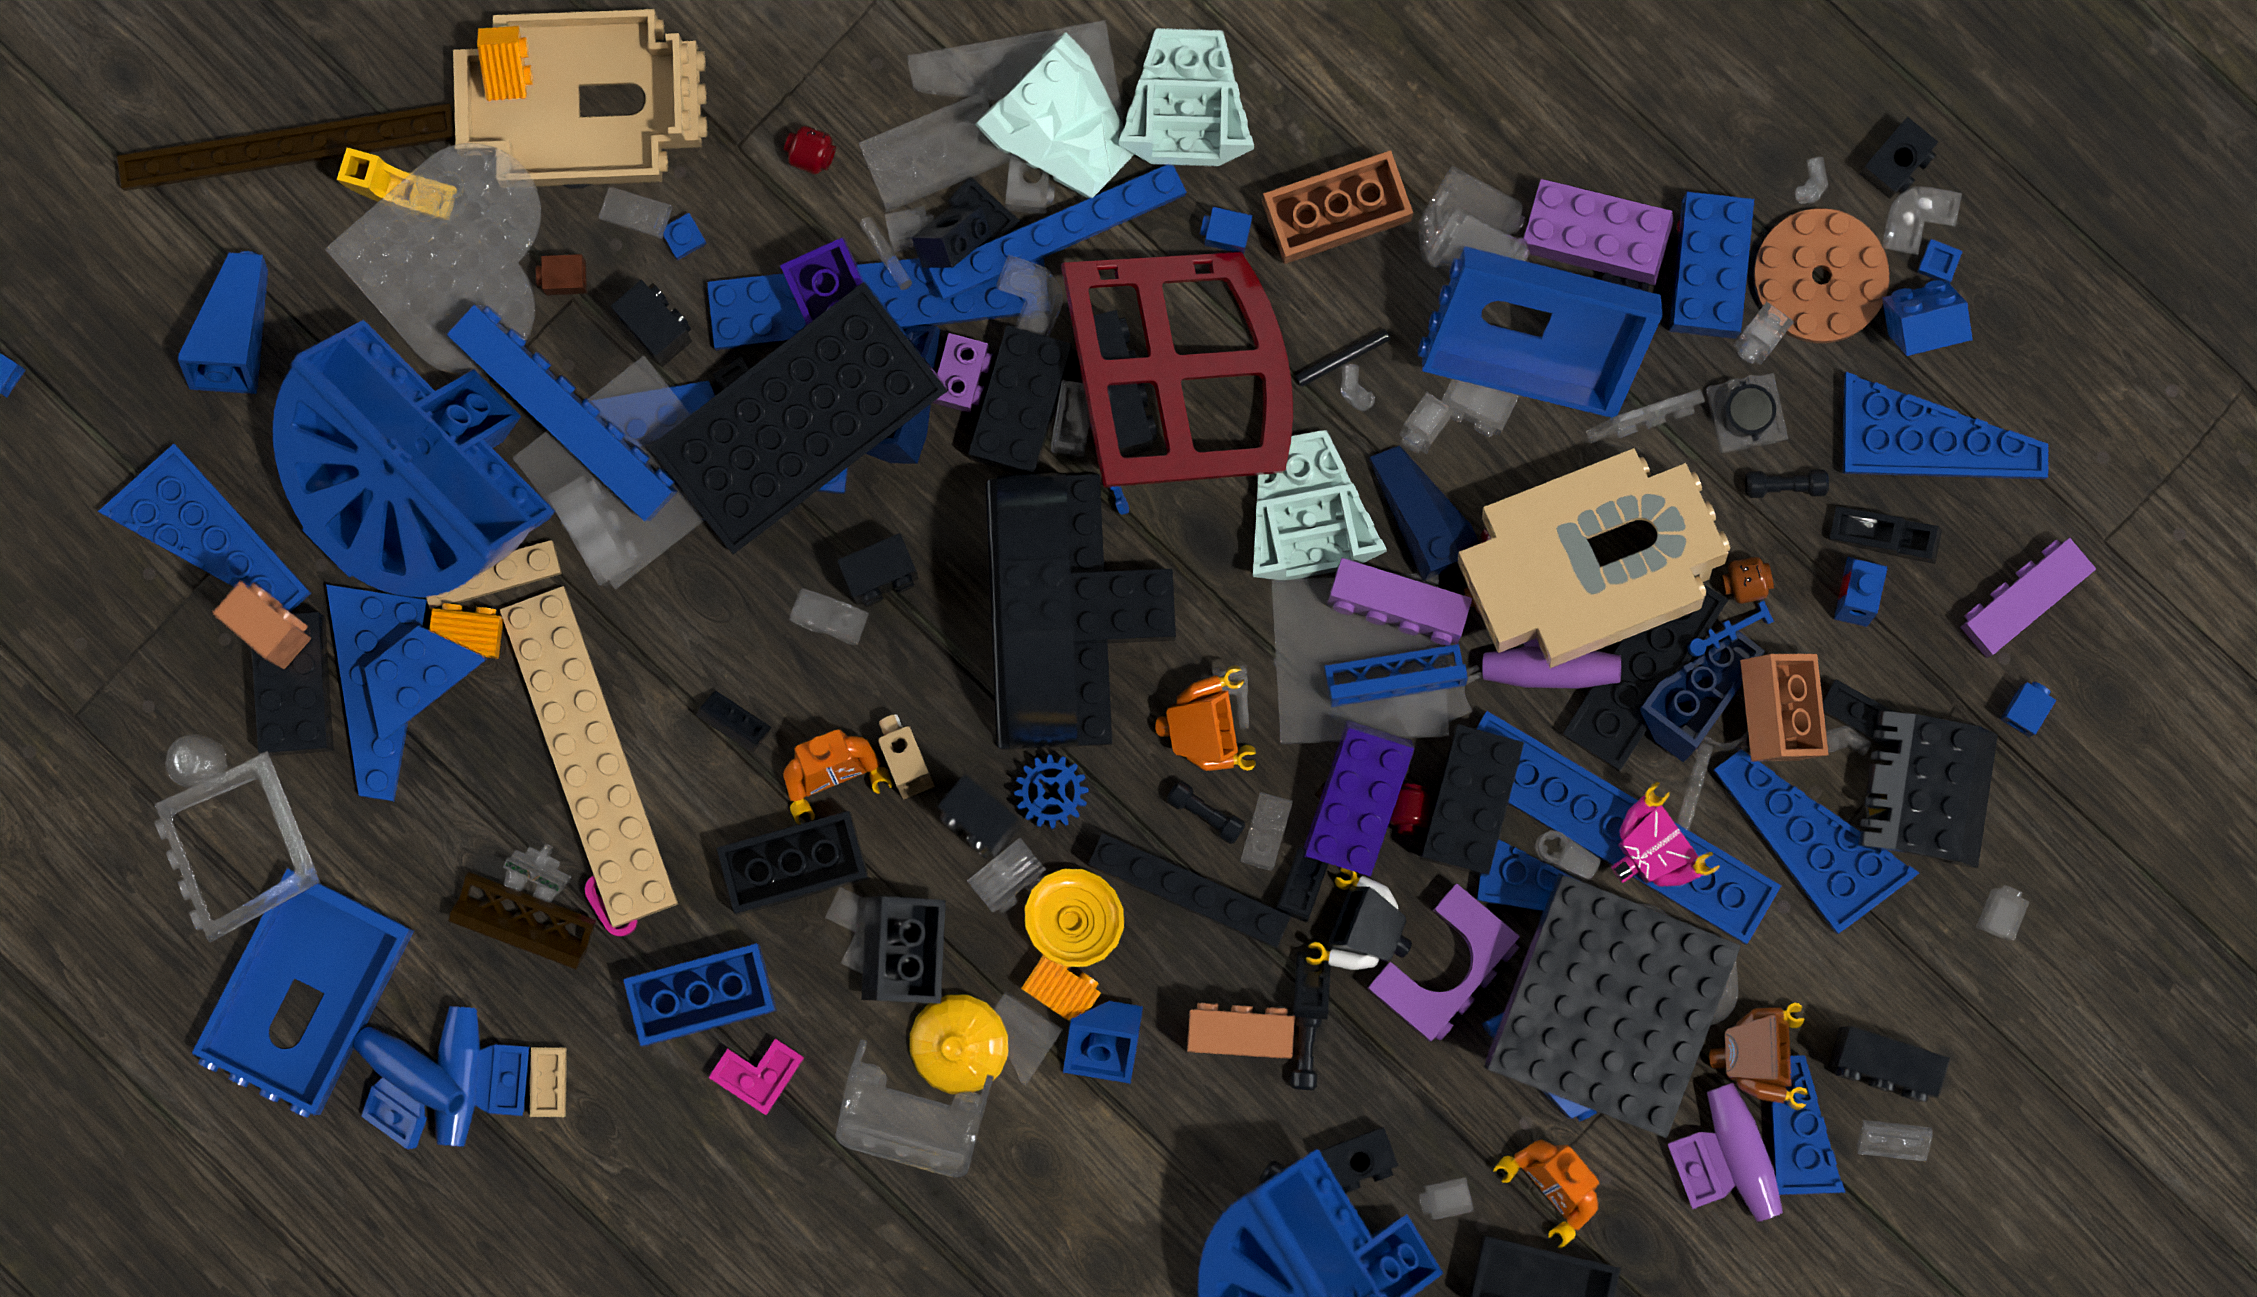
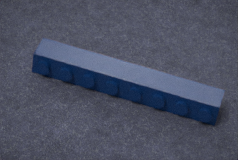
(562, 412)

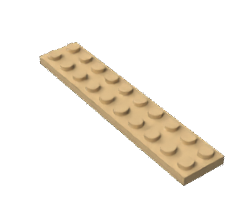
(588, 757)

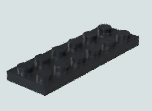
(1609, 716)

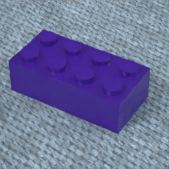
(822, 277)
(1358, 798)

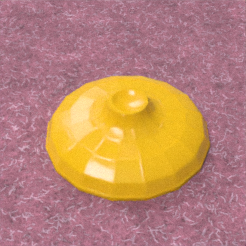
(1074, 917)
(958, 1044)

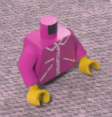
(1656, 846)

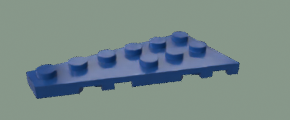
(192, 519)
(1814, 843)

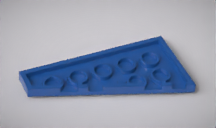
(1916, 437)
(363, 630)

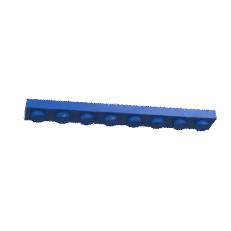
(1061, 230)

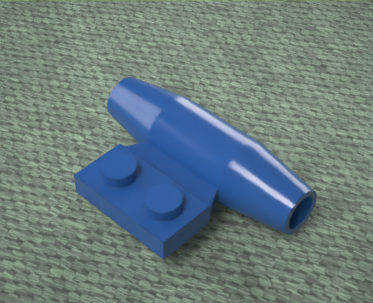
(489, 1077)
(406, 1086)

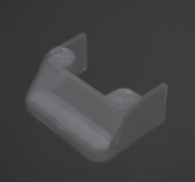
(909, 1126)

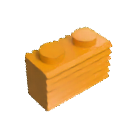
(503, 62)
(474, 631)
(1061, 989)

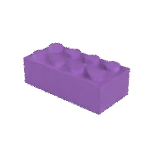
(1598, 231)

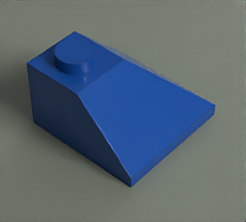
(1104, 1042)

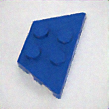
(414, 676)

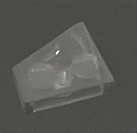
(1028, 1035)

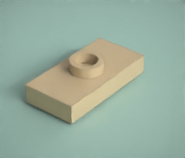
(548, 1082)

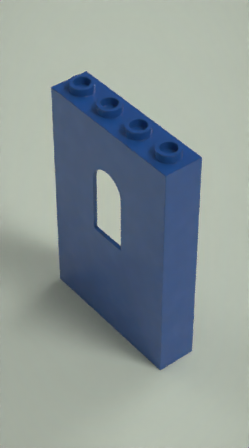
(1580, 360)
(327, 945)

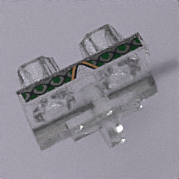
(538, 868)

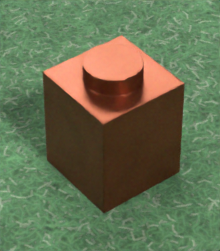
(562, 274)

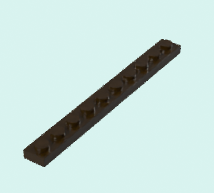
(285, 147)

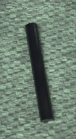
(1342, 357)

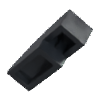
(1886, 534)

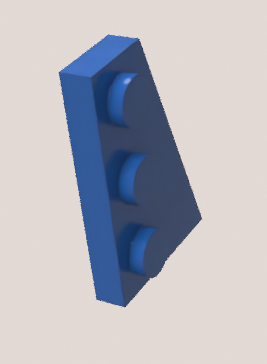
(1517, 880)

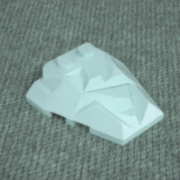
(1061, 121)

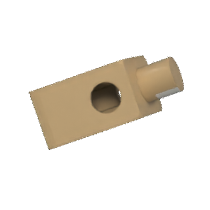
(908, 766)

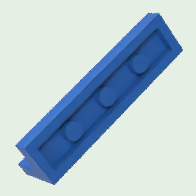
(1396, 684)

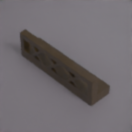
(521, 931)

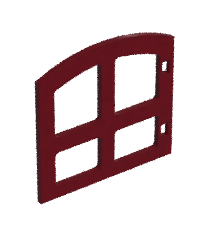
(1167, 369)

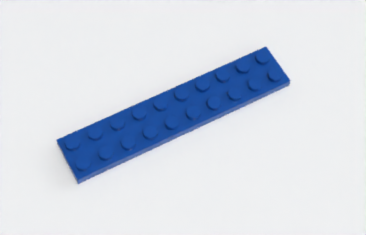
(765, 310)
(1592, 814)

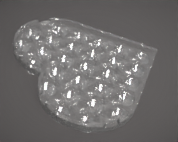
(448, 244)

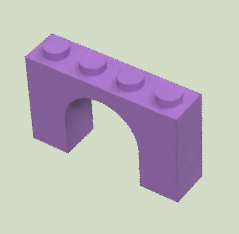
(1488, 943)

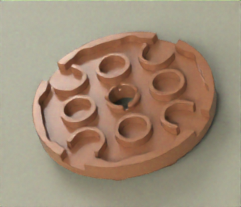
(1846, 251)

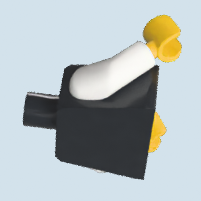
(1366, 927)

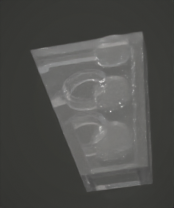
(1650, 415)

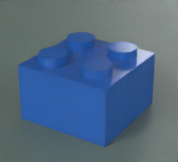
(1927, 317)

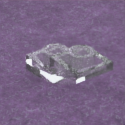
(828, 616)
(1266, 831)

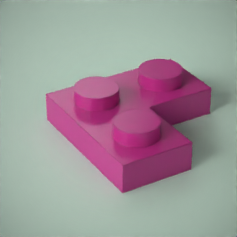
(760, 1084)

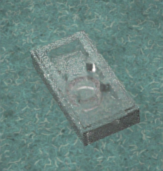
(635, 212)

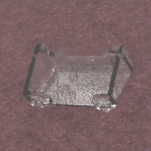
(1470, 216)

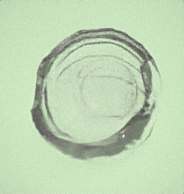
(195, 760)

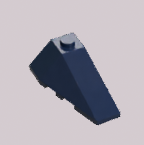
(907, 441)
(1423, 513)
(1693, 698)

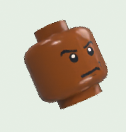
(1748, 580)

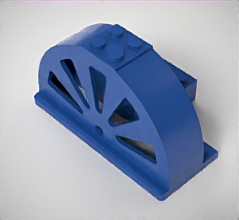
(399, 474)
(1307, 1241)

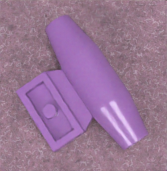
(1529, 669)
(1729, 1157)

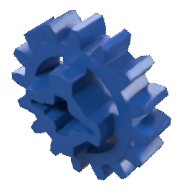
(1062, 780)

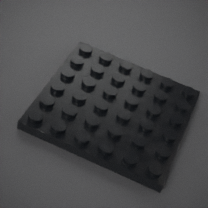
(1612, 1005)

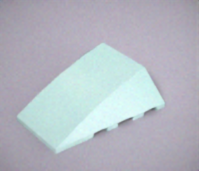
(1187, 103)
(1310, 515)

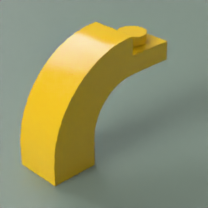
(368, 174)

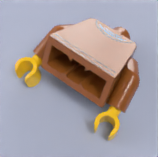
(1759, 1054)

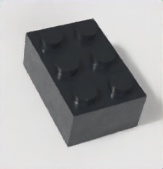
(903, 949)
(1888, 1064)

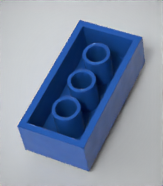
(1711, 265)
(700, 995)

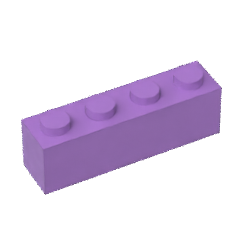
(2028, 597)
(1399, 601)

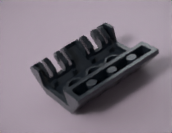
(1932, 789)

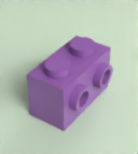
(961, 372)

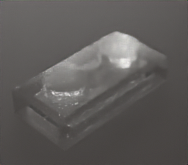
(1894, 1140)

